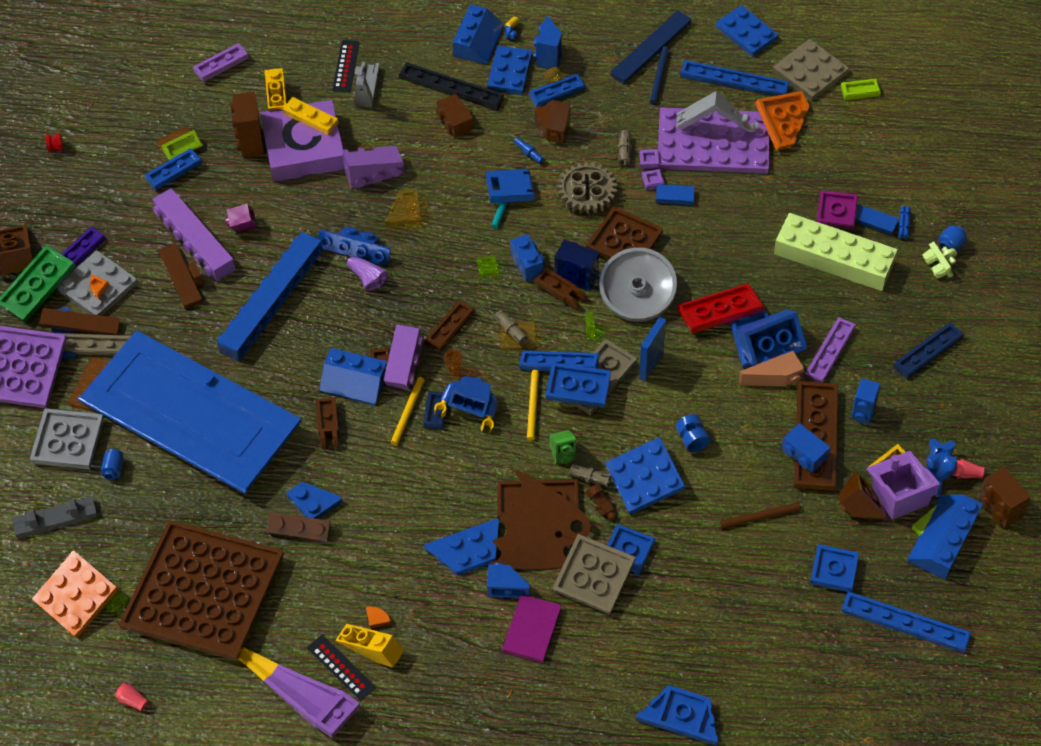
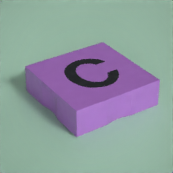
(300, 149)

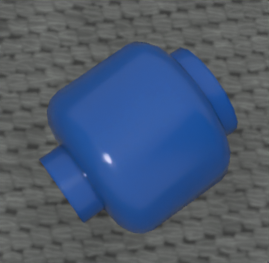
(952, 237)

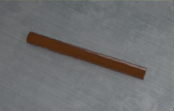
(759, 515)

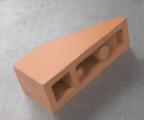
(775, 372)

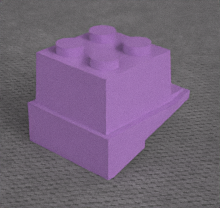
(902, 484)

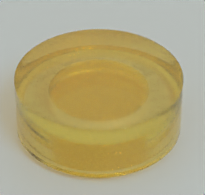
(551, 75)

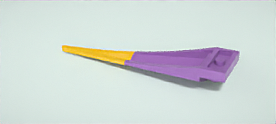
(316, 702)

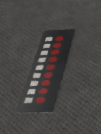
(345, 66)
(341, 667)

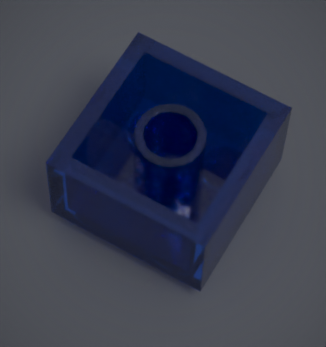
(577, 264)

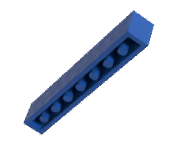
(269, 296)

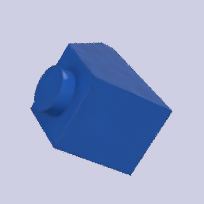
(505, 582)

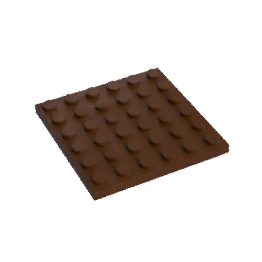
(202, 590)

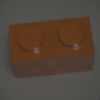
(454, 115)

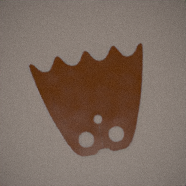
(533, 525)

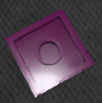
(837, 209)

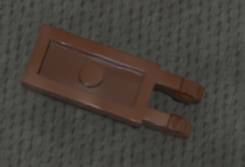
(560, 288)
(327, 420)

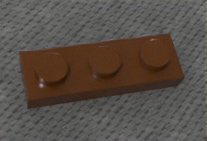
(298, 526)

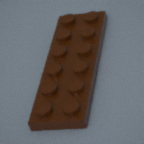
(818, 413)

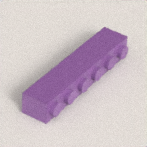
(193, 234)

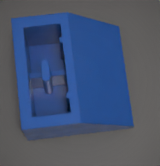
(548, 45)

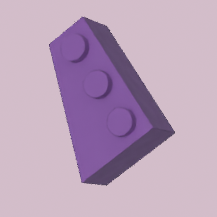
(372, 166)
(403, 357)

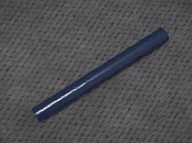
(659, 75)

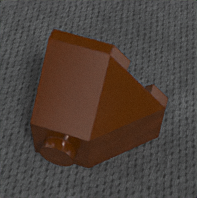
(553, 120)
(859, 499)

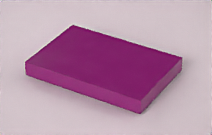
(531, 628)

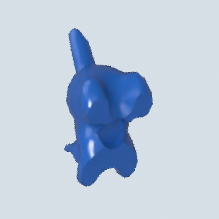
(940, 461)

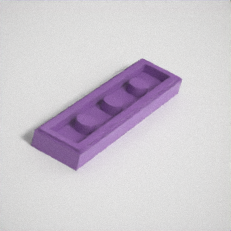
(830, 350)

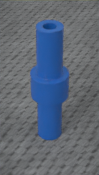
(529, 150)

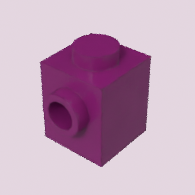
(241, 218)

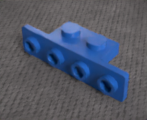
(355, 244)

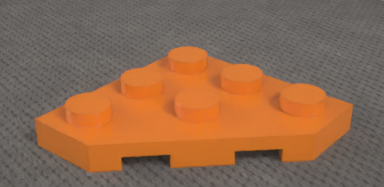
(783, 117)

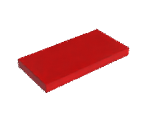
(720, 308)

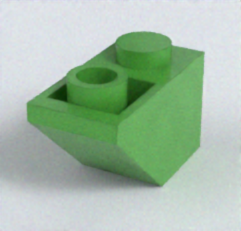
(563, 447)

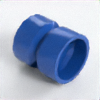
(692, 433)

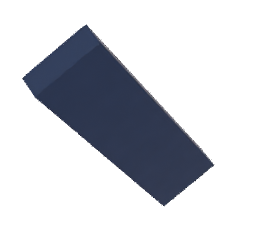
(928, 350)

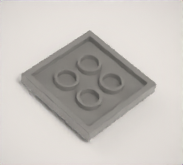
(77, 284)
(67, 439)

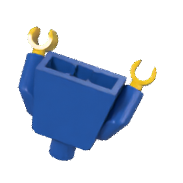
(471, 396)

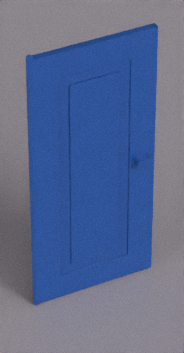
(190, 411)

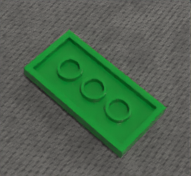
(36, 283)

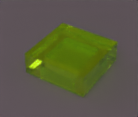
(487, 266)
(589, 324)

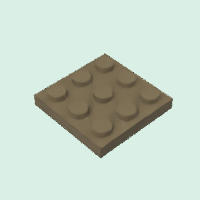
(810, 69)
(594, 574)

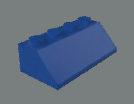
(945, 534)

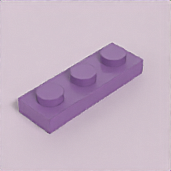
(220, 62)

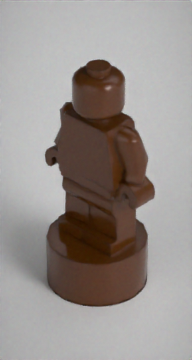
(604, 506)

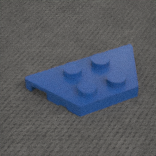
(467, 548)
(682, 714)

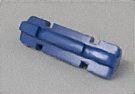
(904, 222)

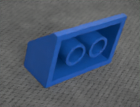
(477, 35)
(771, 337)
(353, 376)

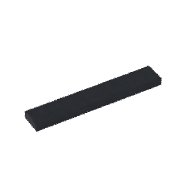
(450, 86)

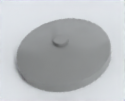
(638, 284)

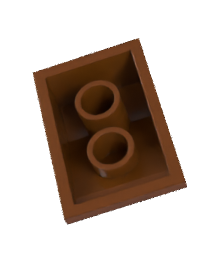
(14, 250)

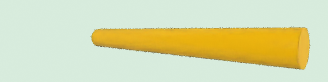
(533, 405)
(407, 411)

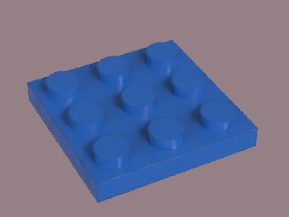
(645, 475)

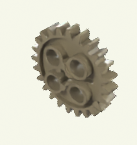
(572, 188)

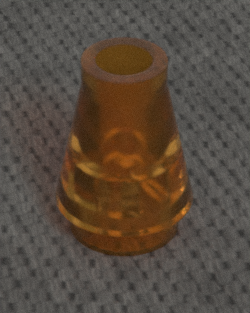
(453, 361)

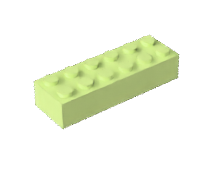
(835, 251)

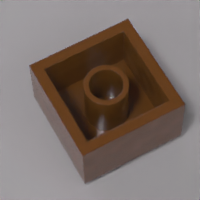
(1003, 497)

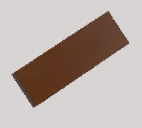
(449, 326)

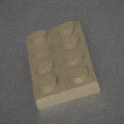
(615, 360)

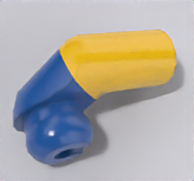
(510, 33)

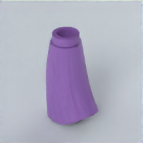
(370, 274)

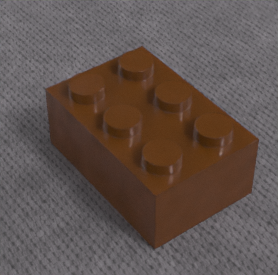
(247, 124)

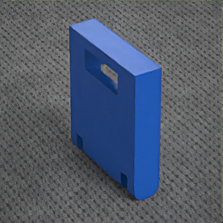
(513, 185)

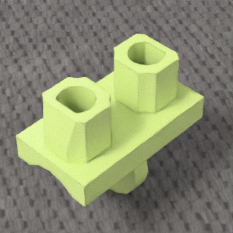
(935, 254)

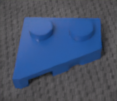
(312, 500)

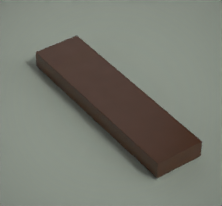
(180, 276)
(79, 322)

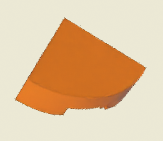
(98, 286)
(377, 617)

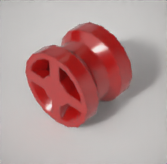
(54, 142)

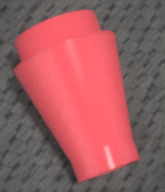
(968, 470)
(130, 696)

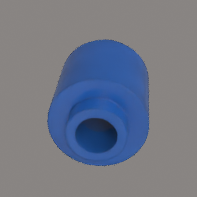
(112, 464)

